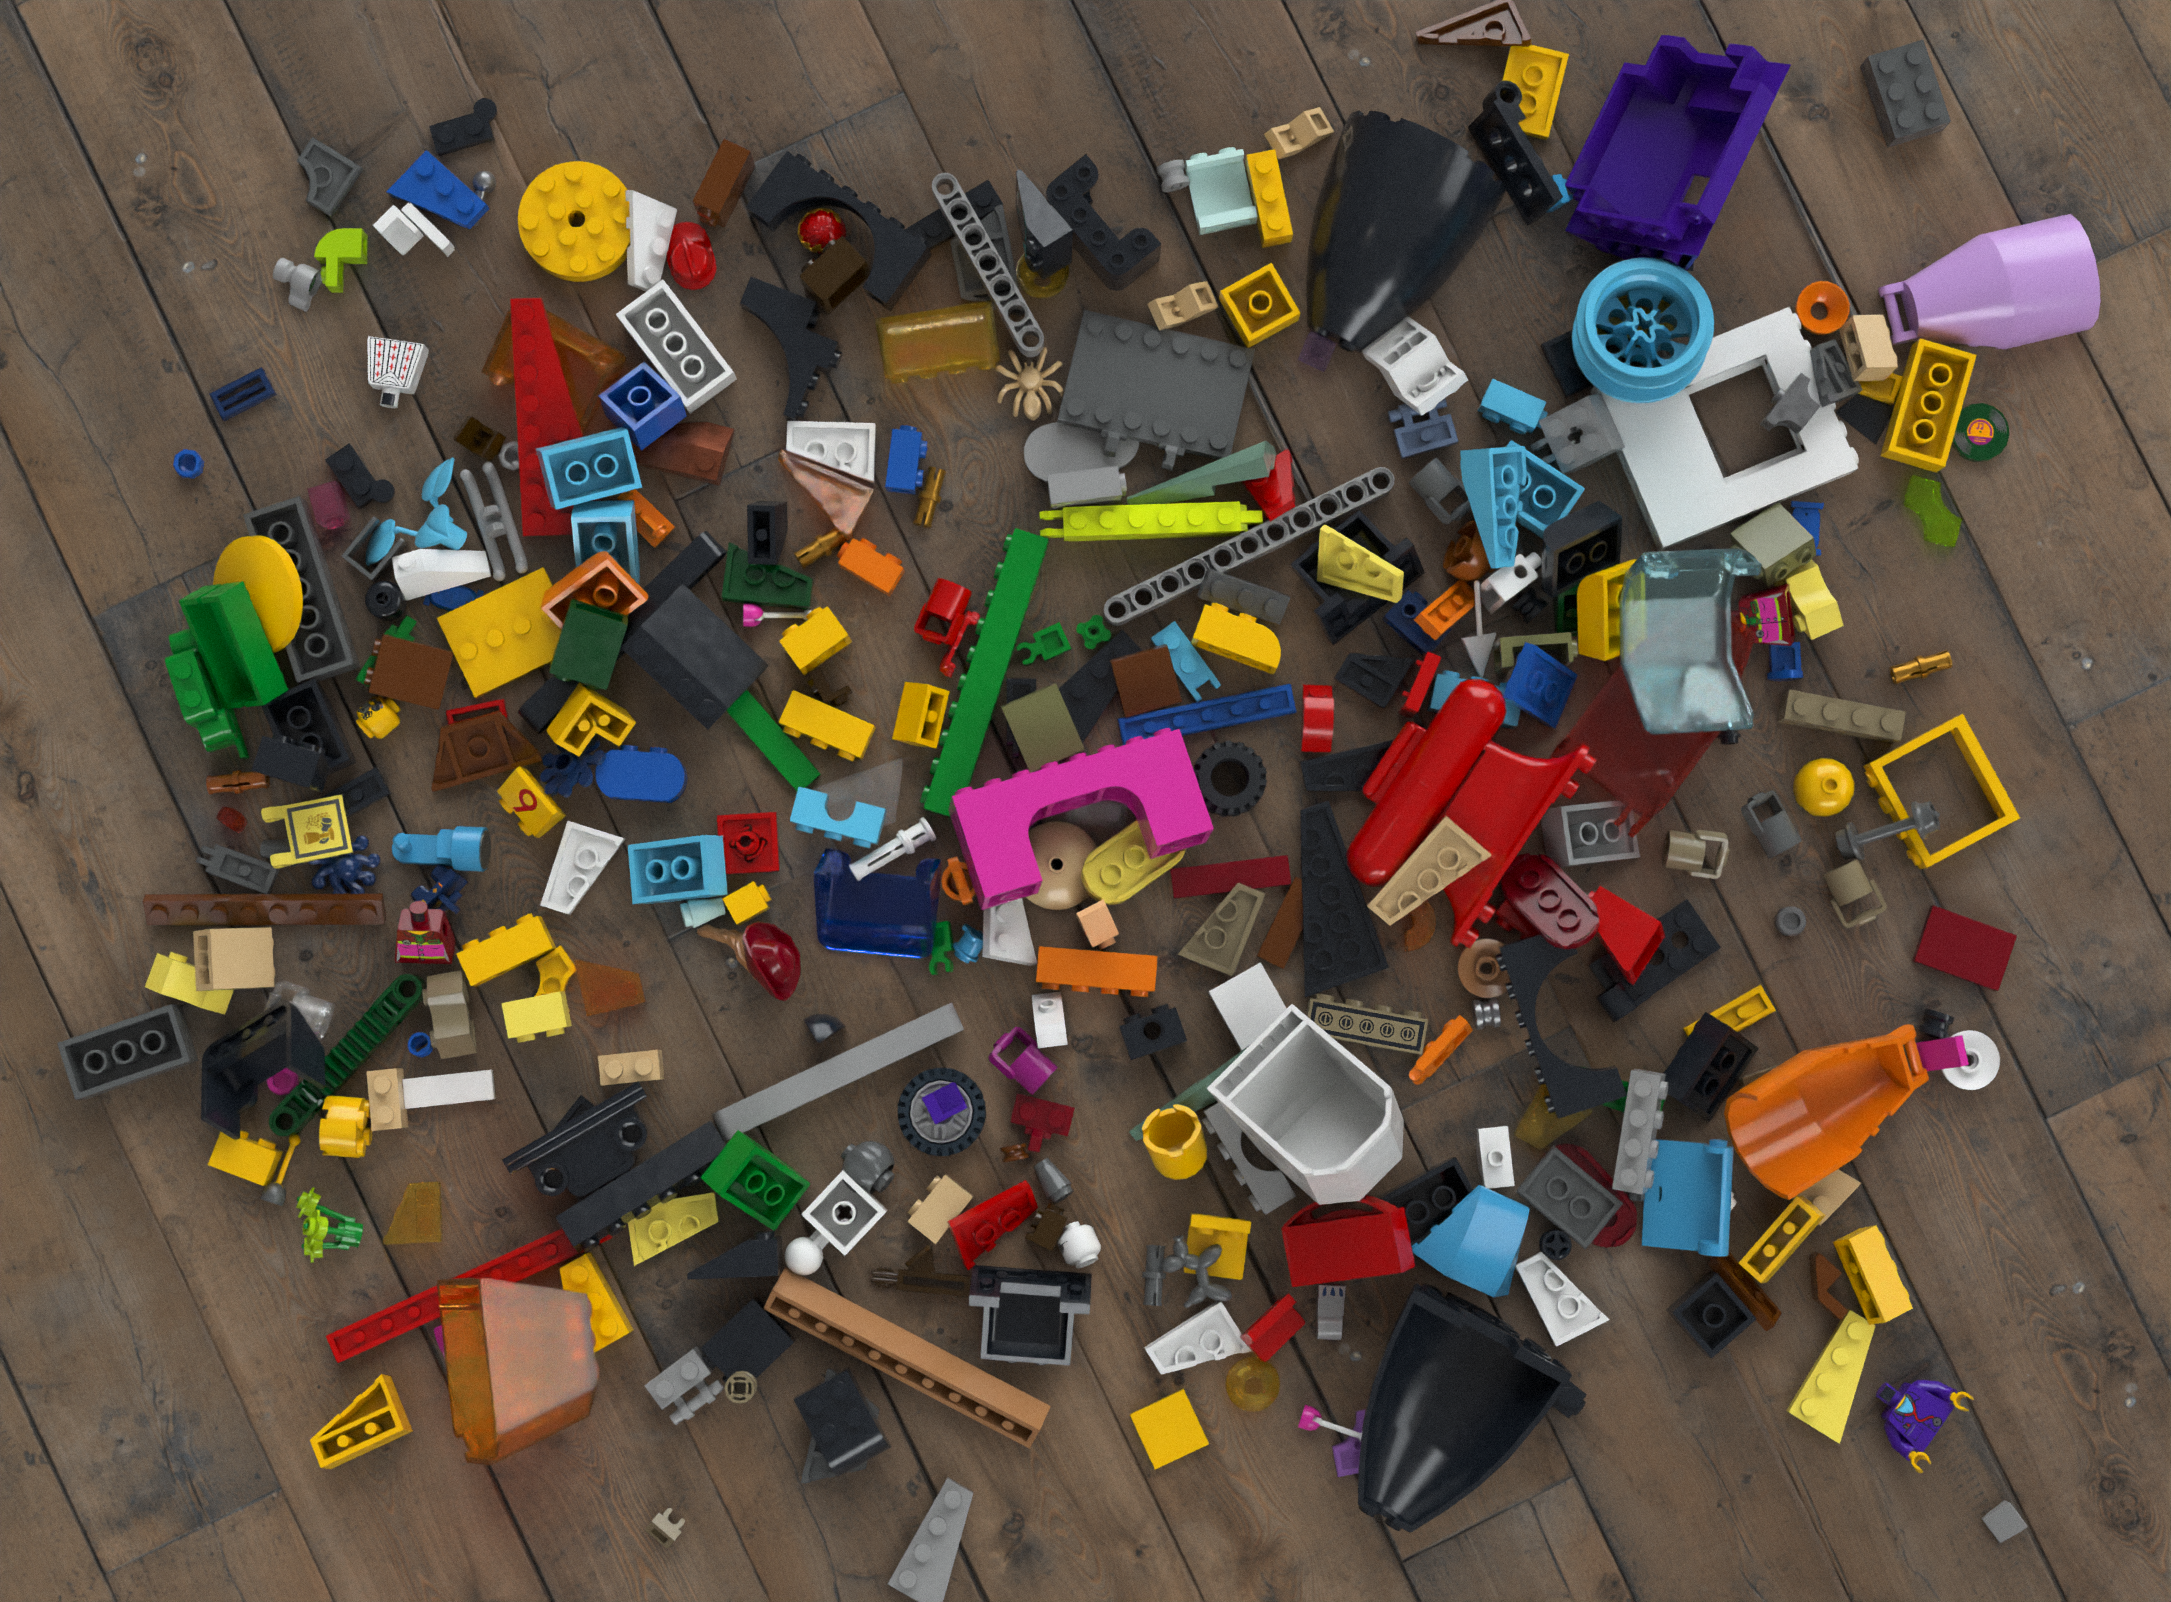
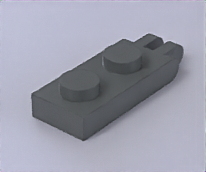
(239, 868)

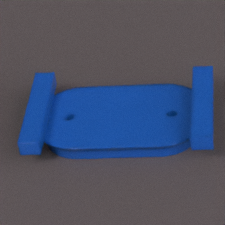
(1811, 520)
(452, 597)

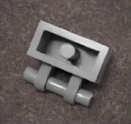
(678, 1379)

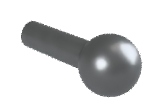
(483, 183)

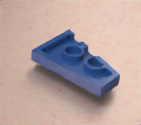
(437, 190)

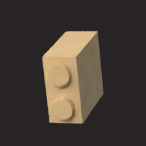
(233, 959)

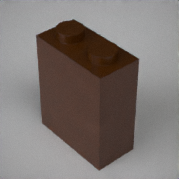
(723, 184)
(408, 671)

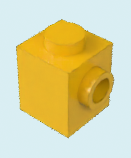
(747, 902)

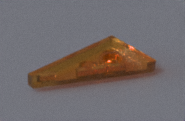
(835, 495)

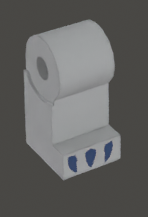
(1329, 1311)

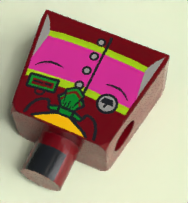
(1768, 615)
(424, 936)

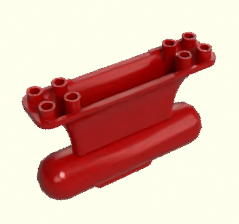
(1488, 795)

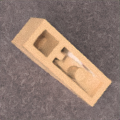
(1098, 925)

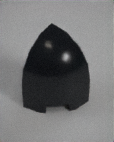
(823, 1026)

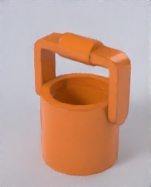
(957, 882)

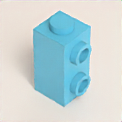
(1512, 407)

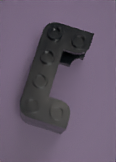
(1111, 259)

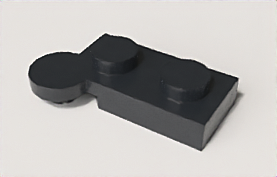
(465, 130)
(358, 479)

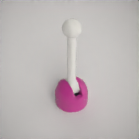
(754, 614)
(1312, 1419)

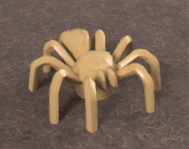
(1030, 381)

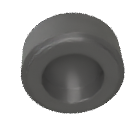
(1790, 921)

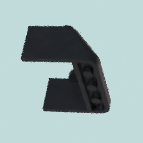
(250, 1056)

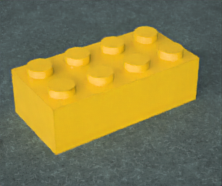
(1928, 405)

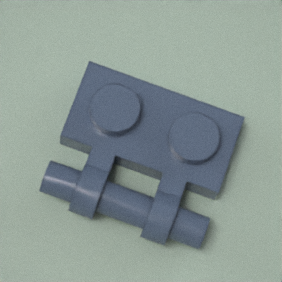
(1425, 435)

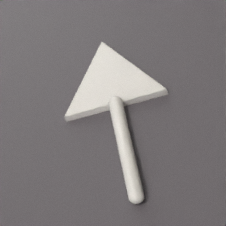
(1479, 646)

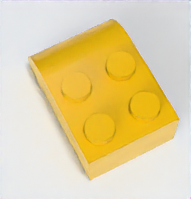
(1600, 612)
(1237, 638)

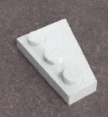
(1557, 1300)

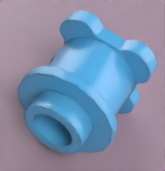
(969, 944)

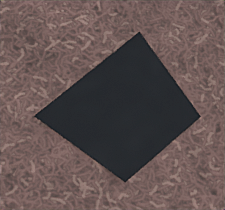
(1866, 416)

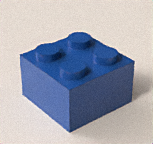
(643, 405)

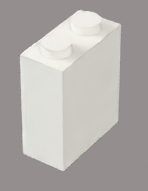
(1248, 1004)

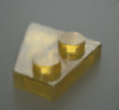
(418, 1216)

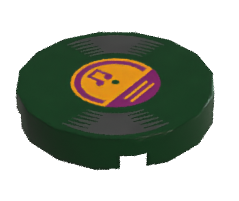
(1980, 433)

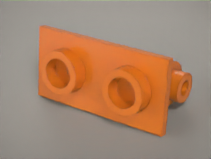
(649, 520)

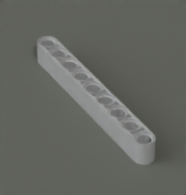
(838, 1071)

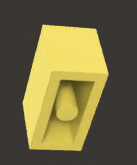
(536, 1015)

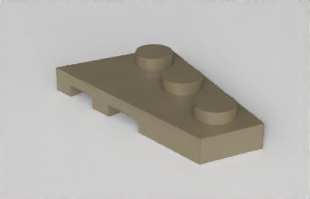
(1226, 931)

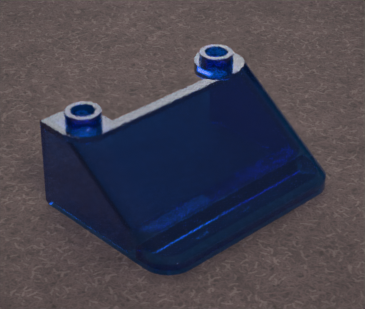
(878, 912)

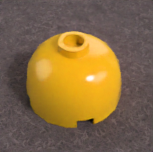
(1823, 787)

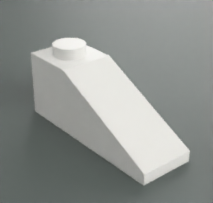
(436, 570)

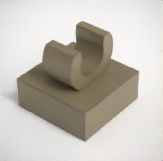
(663, 1529)

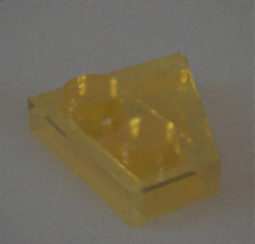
(1542, 1128)

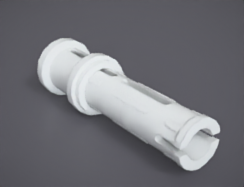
(904, 838)

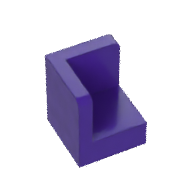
(944, 1102)

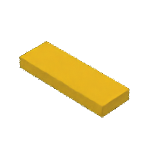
(1742, 1010)

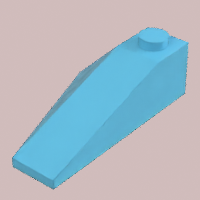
(1493, 488)

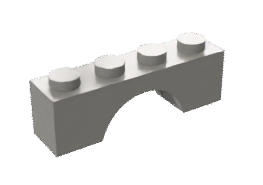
(1267, 1187)

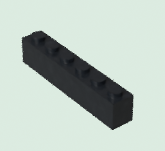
(641, 1189)

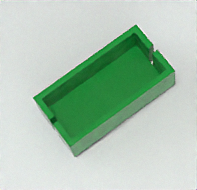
(233, 645)

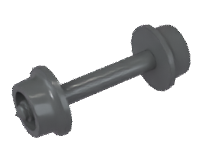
(1924, 818)

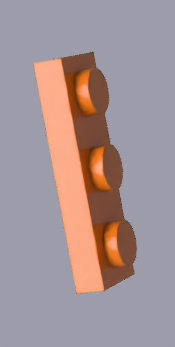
(1447, 609)

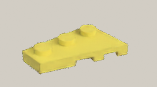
(671, 1224)

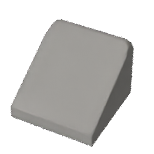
(2004, 1521)

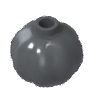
(869, 1166)

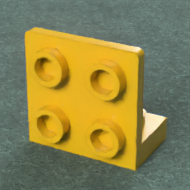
(1225, 1231)

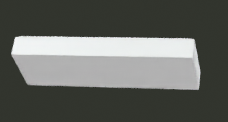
(448, 1089)

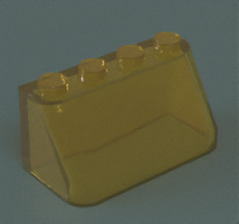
(938, 341)

